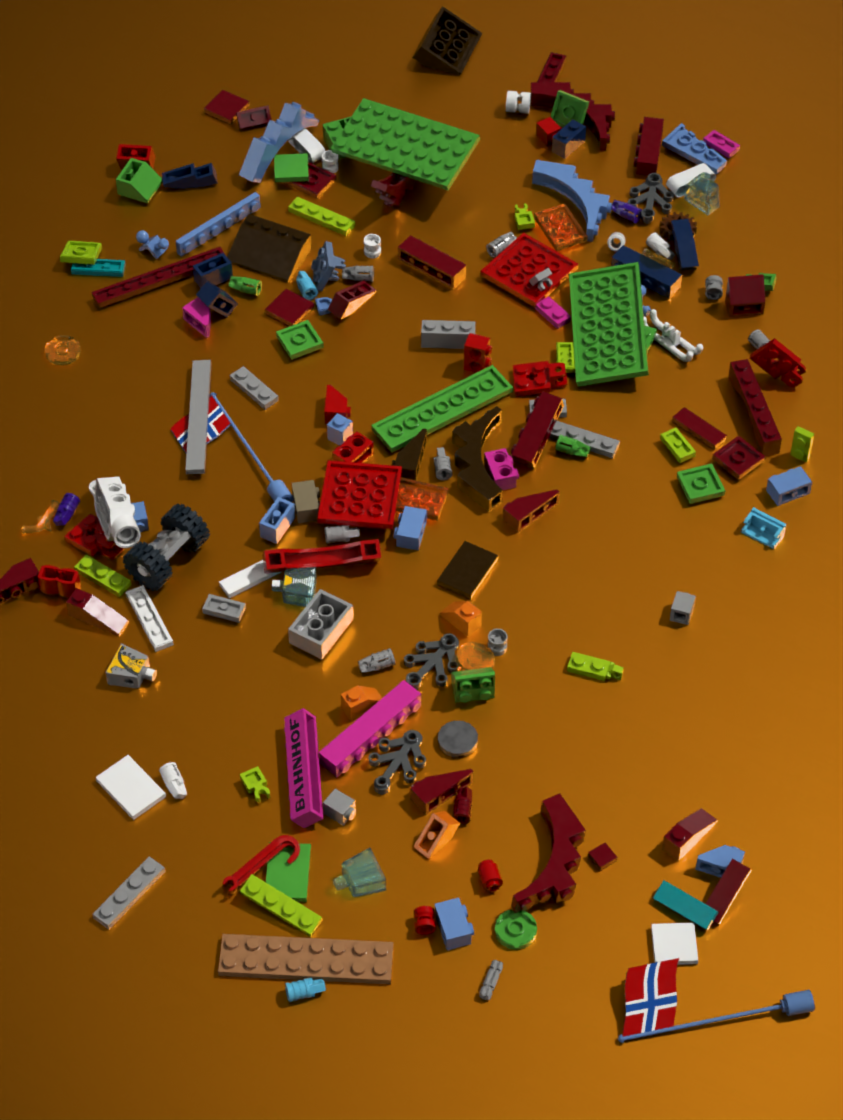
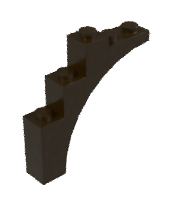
(473, 476)

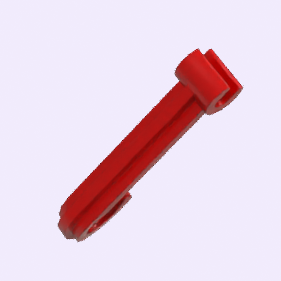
(260, 860)

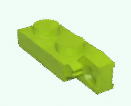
(594, 667)

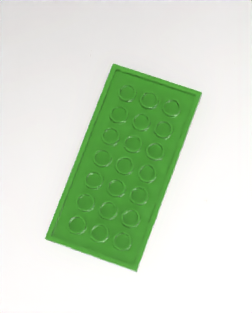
(406, 144)
(608, 324)

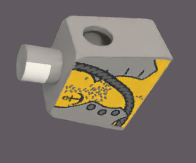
(129, 668)

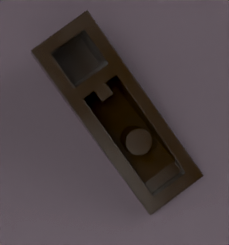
(411, 456)

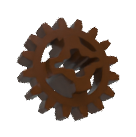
(666, 228)

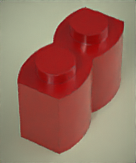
(58, 581)

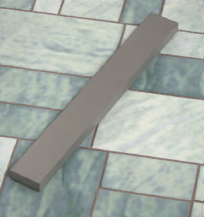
(198, 417)

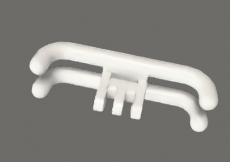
(671, 338)

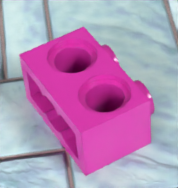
(500, 468)

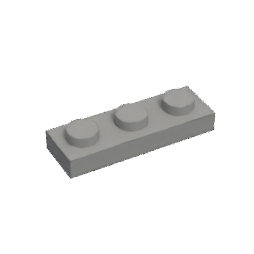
(254, 388)

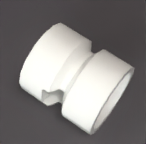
(512, 102)

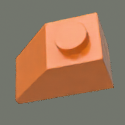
(463, 616)
(358, 701)
(436, 833)

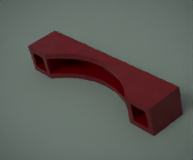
(764, 427)

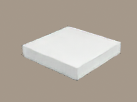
(674, 942)

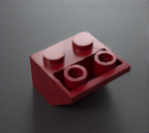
(745, 295)

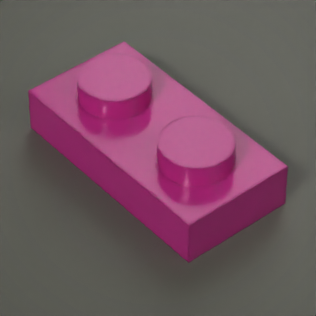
(721, 144)
(553, 312)

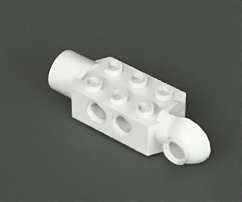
(115, 511)

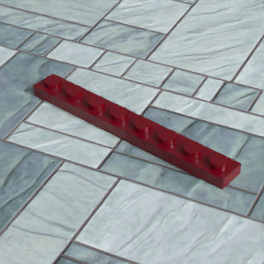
(151, 279)

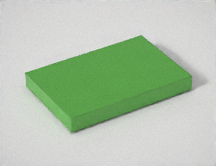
(290, 878)

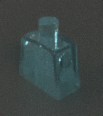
(361, 875)

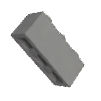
(445, 333)

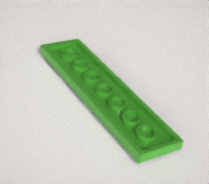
(442, 408)

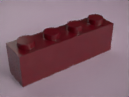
(649, 147)
(432, 262)
(537, 429)

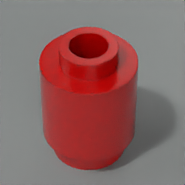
(489, 875)

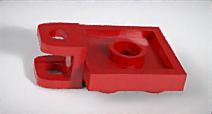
(785, 366)
(544, 377)
(91, 544)

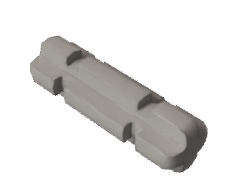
(491, 980)

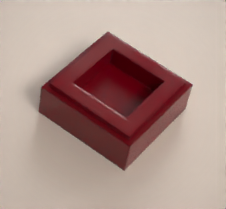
(602, 856)

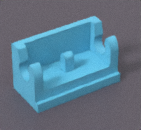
(764, 528)

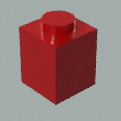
(546, 130)

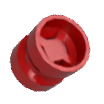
(424, 920)

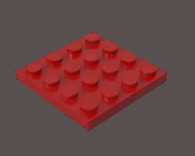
(523, 261)
(360, 494)

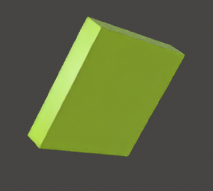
(81, 252)

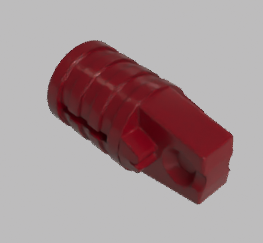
(463, 805)

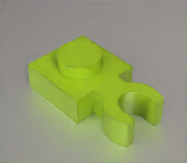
(524, 218)
(255, 782)

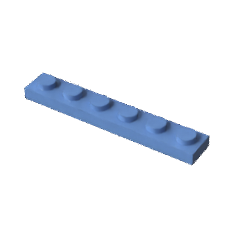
(218, 224)

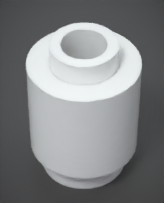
(612, 245)

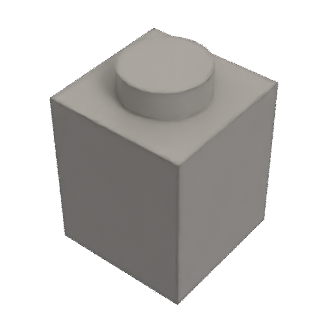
(682, 607)
(339, 807)

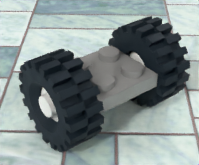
(150, 561)

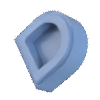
(322, 305)

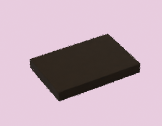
(467, 569)

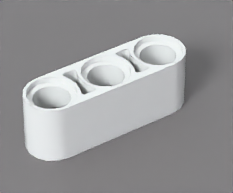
(306, 143)
(679, 182)

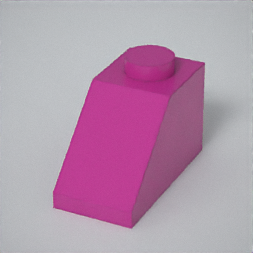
(198, 316)

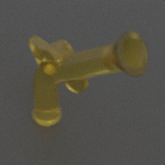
(44, 522)

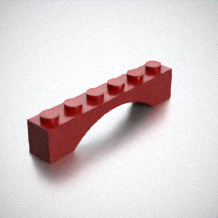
(340, 555)

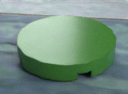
(515, 929)

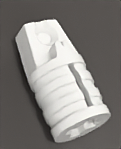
(659, 246)
(173, 780)

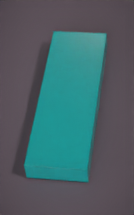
(102, 267)
(685, 905)

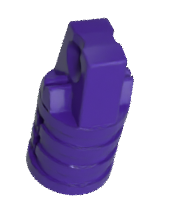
(623, 210)
(66, 509)

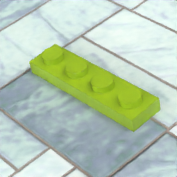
(321, 216)
(281, 905)

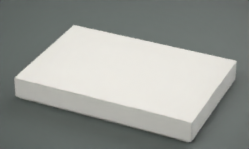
(130, 787)

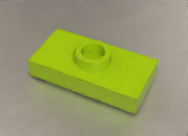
(565, 355)

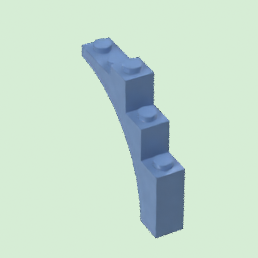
(277, 132)
(580, 191)

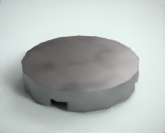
(457, 739)

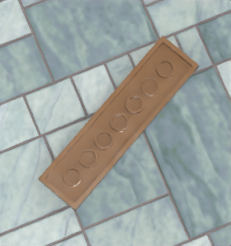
(306, 958)

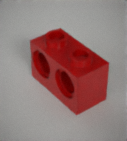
(477, 353)
(354, 449)

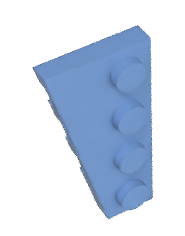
(688, 146)

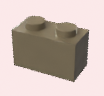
(306, 501)

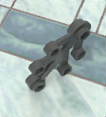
(652, 182)
(432, 660)
(398, 758)

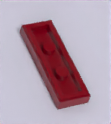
(552, 68)
(699, 428)
(728, 888)

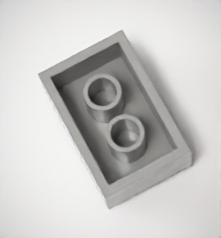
(320, 624)

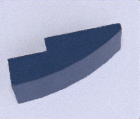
(190, 177)
(684, 244)

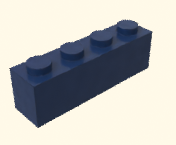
(652, 274)

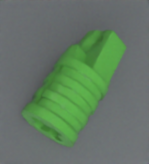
(242, 283)
(578, 448)

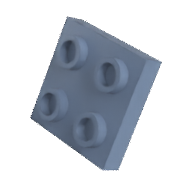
(324, 266)

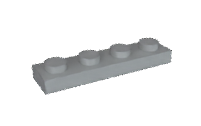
(598, 443)
(129, 892)

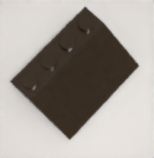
(447, 43)
(269, 248)

